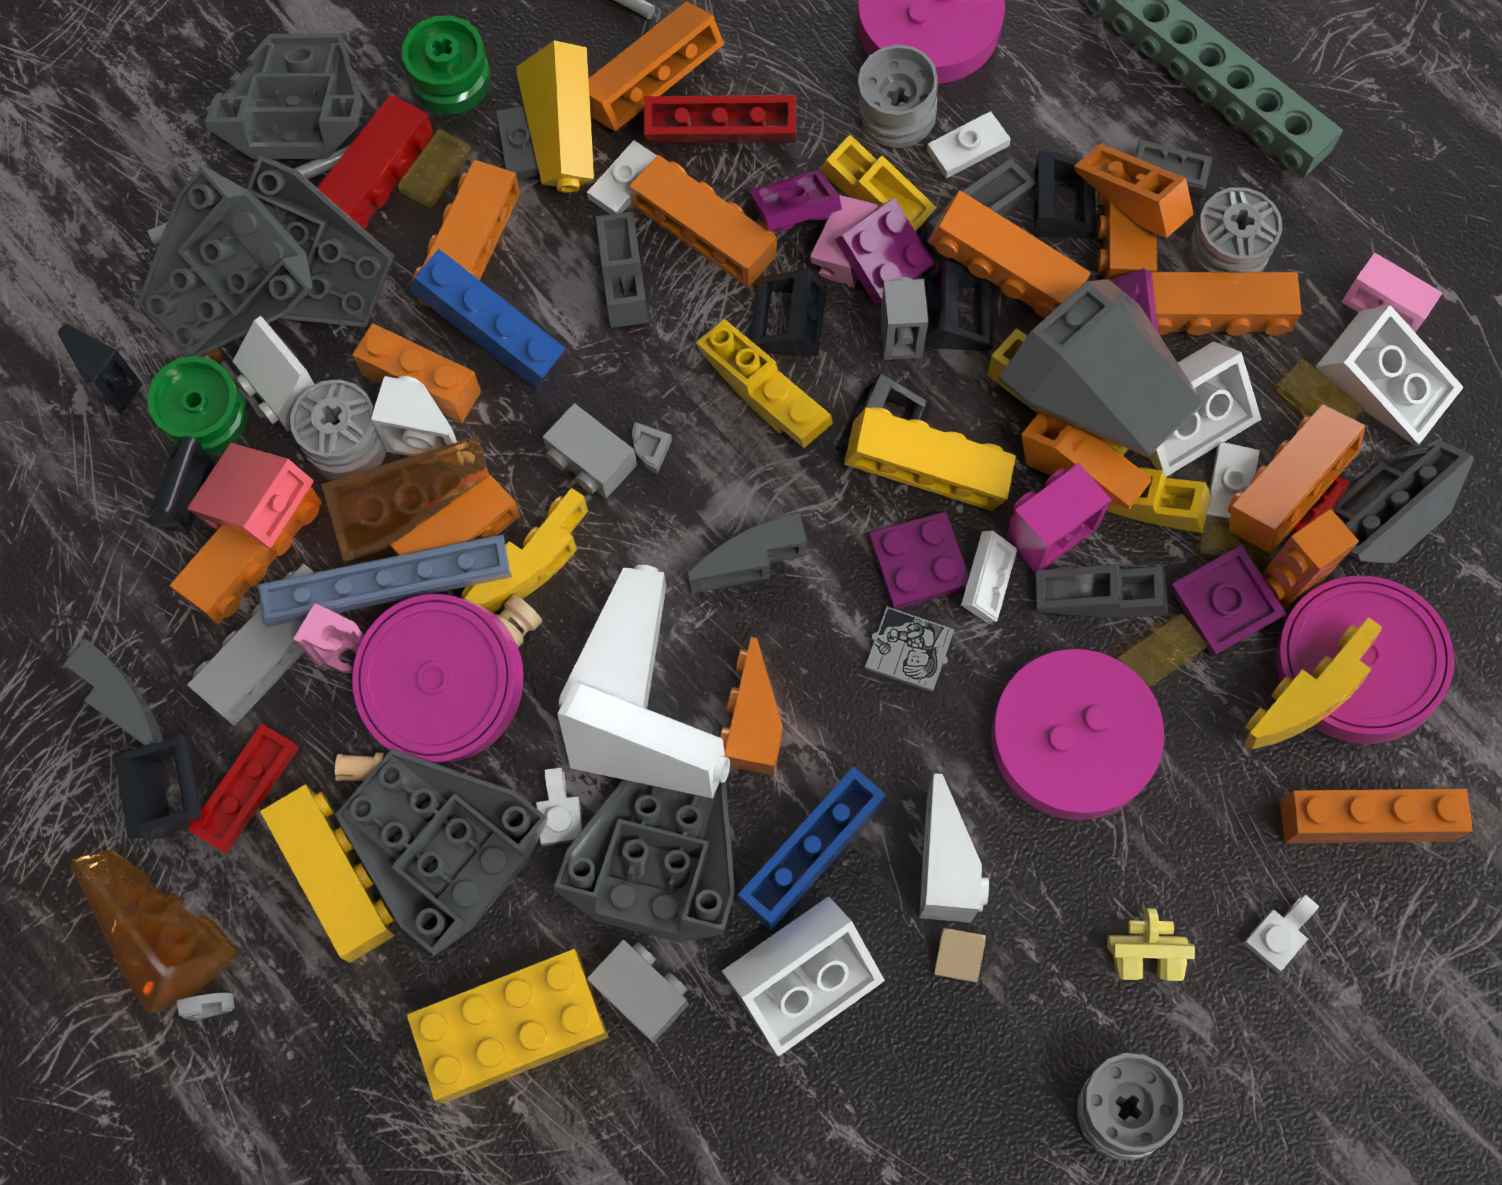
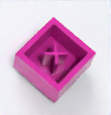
(1056, 517)

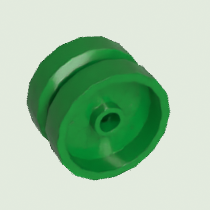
(446, 64)
(197, 401)

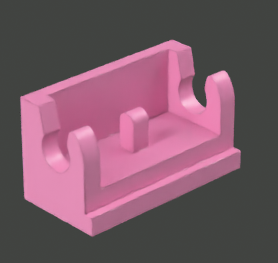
(827, 252)
(1387, 284)
(326, 636)

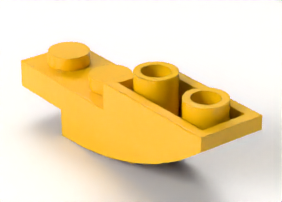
(762, 386)
(543, 555)
(1314, 697)

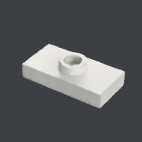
(968, 144)
(612, 188)
(1231, 473)
(989, 576)

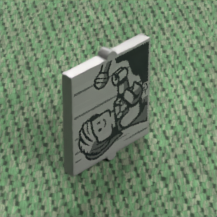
(909, 649)

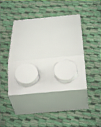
(1390, 373)
(950, 866)

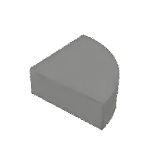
(650, 446)
(205, 1006)

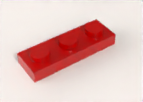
(244, 788)

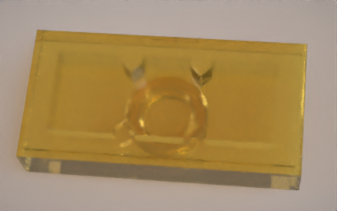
(435, 168)
(1310, 389)
(1218, 540)
(1164, 651)

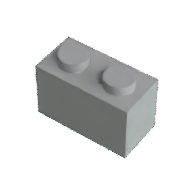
(903, 318)
(589, 451)
(639, 990)

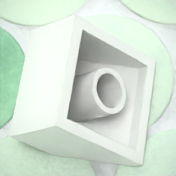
(270, 372)
(409, 418)

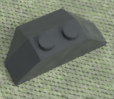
(1403, 500)

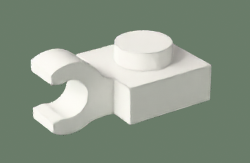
(563, 813)
(1278, 937)

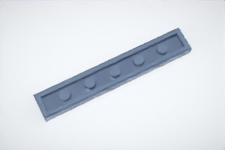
(385, 580)

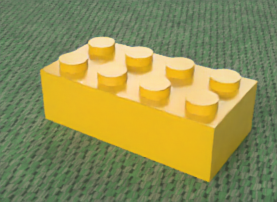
(507, 1026)

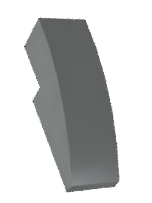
(999, 191)
(622, 269)
(749, 554)
(1102, 591)
(114, 693)

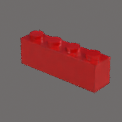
(720, 119)
(378, 159)

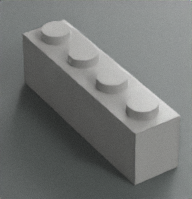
(248, 663)

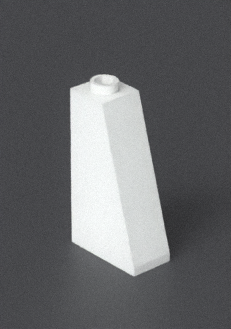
(624, 639)
(639, 745)

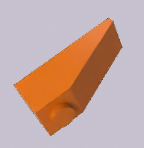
(1139, 189)

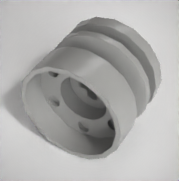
(898, 96)
(1234, 232)
(338, 448)
(1154, 1100)

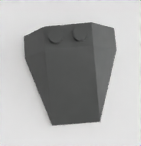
(290, 99)

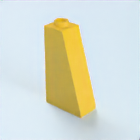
(558, 114)

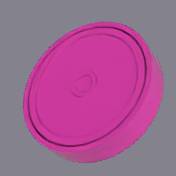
(951, 32)
(1407, 661)
(437, 678)
(1077, 734)

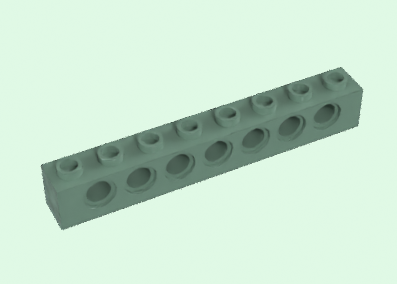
(1225, 79)

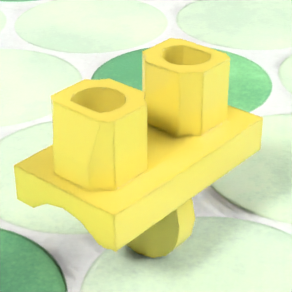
(1169, 950)

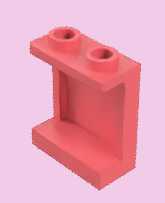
(251, 493)

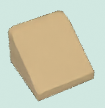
(959, 955)

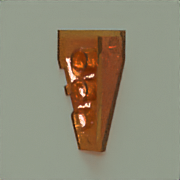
(391, 500)
(154, 939)

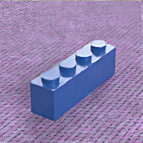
(486, 318)
(811, 849)

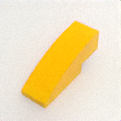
(875, 181)
(1169, 503)

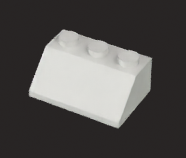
(1227, 409)
(804, 975)

